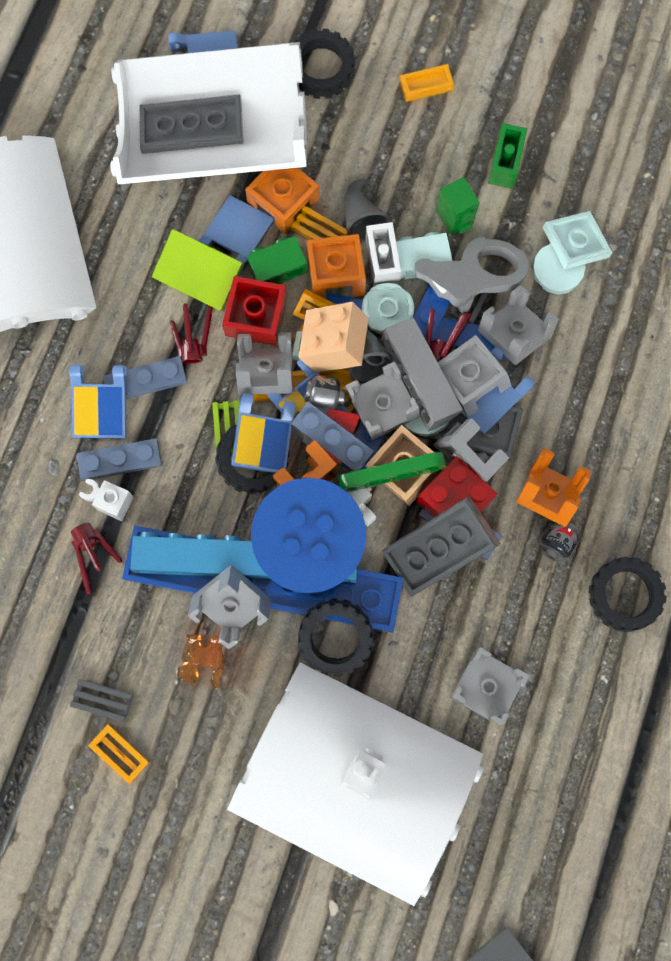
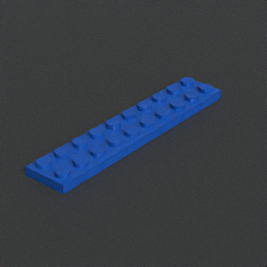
(373, 591)

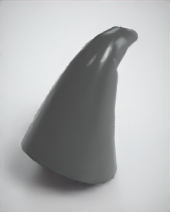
(360, 210)
(374, 359)

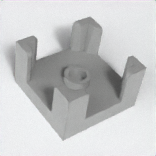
(516, 327)
(264, 369)
(473, 373)
(383, 402)
(454, 444)
(231, 604)
(489, 687)

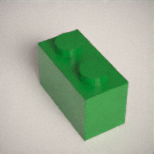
(507, 155)
(457, 206)
(278, 262)

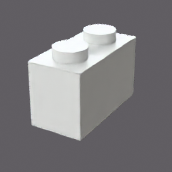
(383, 253)

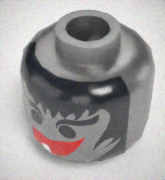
(324, 392)
(559, 540)

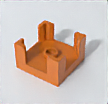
(282, 194)
(336, 264)
(319, 460)
(552, 492)

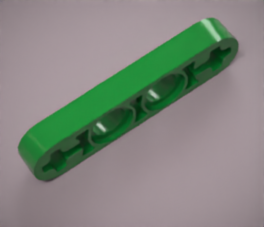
(392, 472)

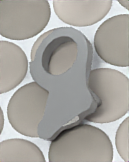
(466, 278)

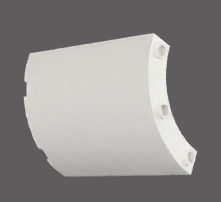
(271, 110)
(39, 241)
(299, 796)

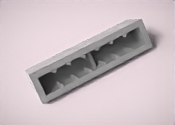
(421, 373)

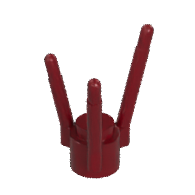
(440, 348)
(191, 350)
(85, 539)

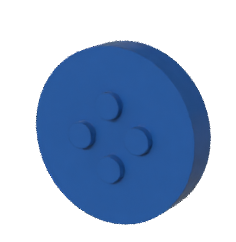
(308, 535)

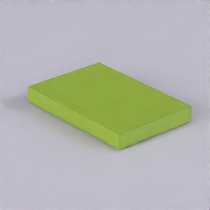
(197, 269)

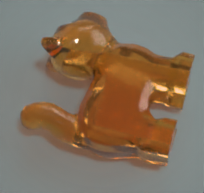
(199, 656)

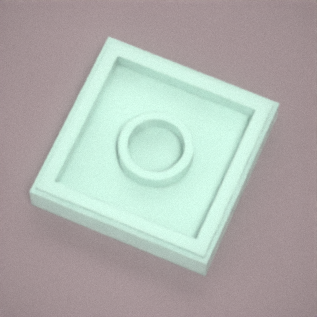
(577, 240)

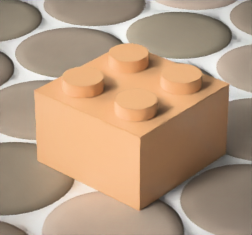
(333, 337)
(400, 447)

